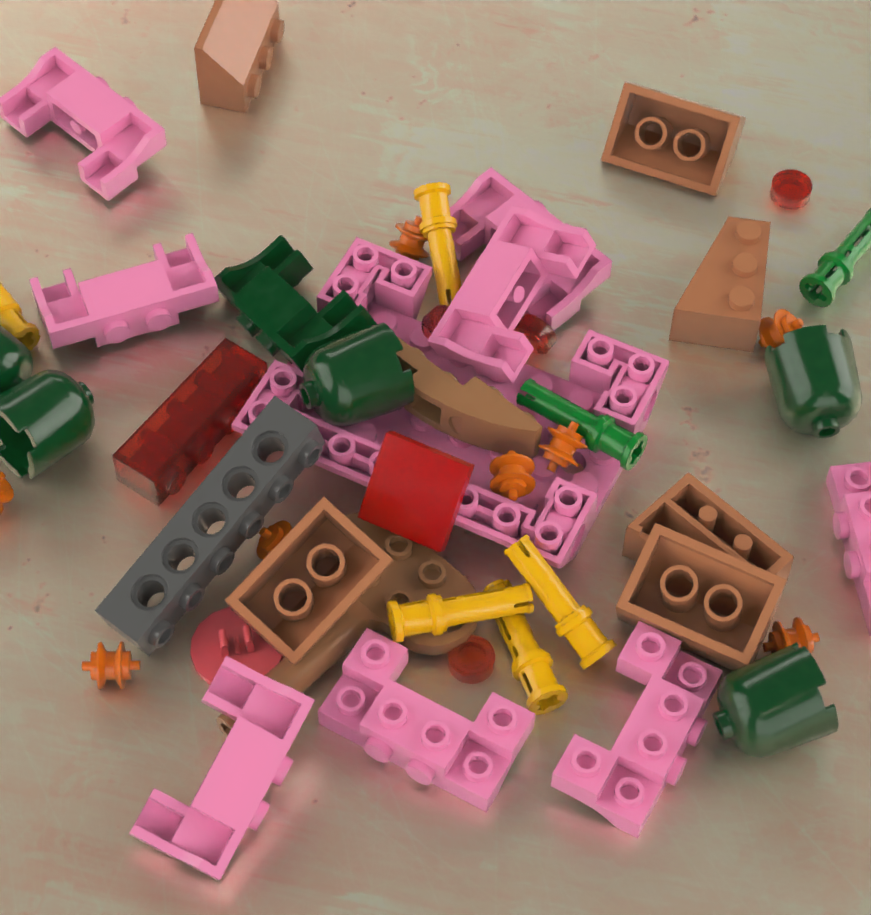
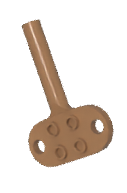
(407, 579)

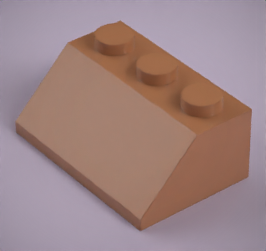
(236, 51)
(672, 138)
(308, 581)
(701, 597)

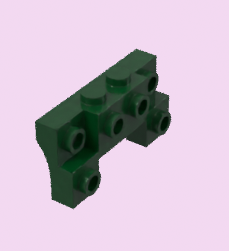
(284, 318)

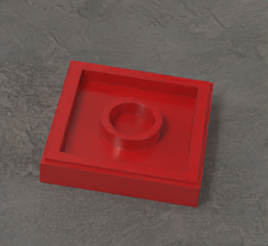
(415, 491)

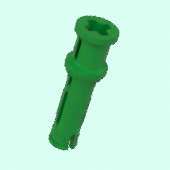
(825, 274)
(599, 431)

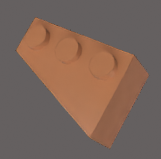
(727, 290)
(705, 517)

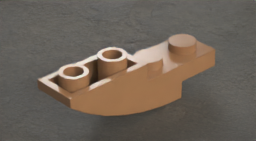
(468, 411)

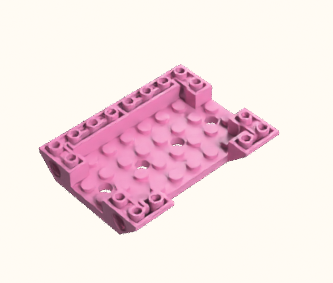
(563, 506)

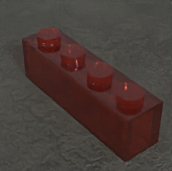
(189, 423)

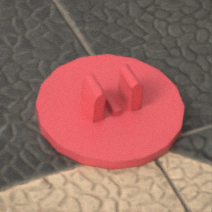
(228, 635)

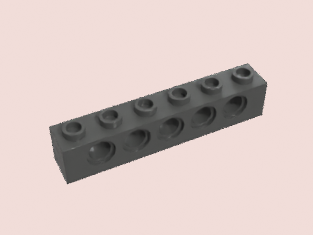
(214, 500)

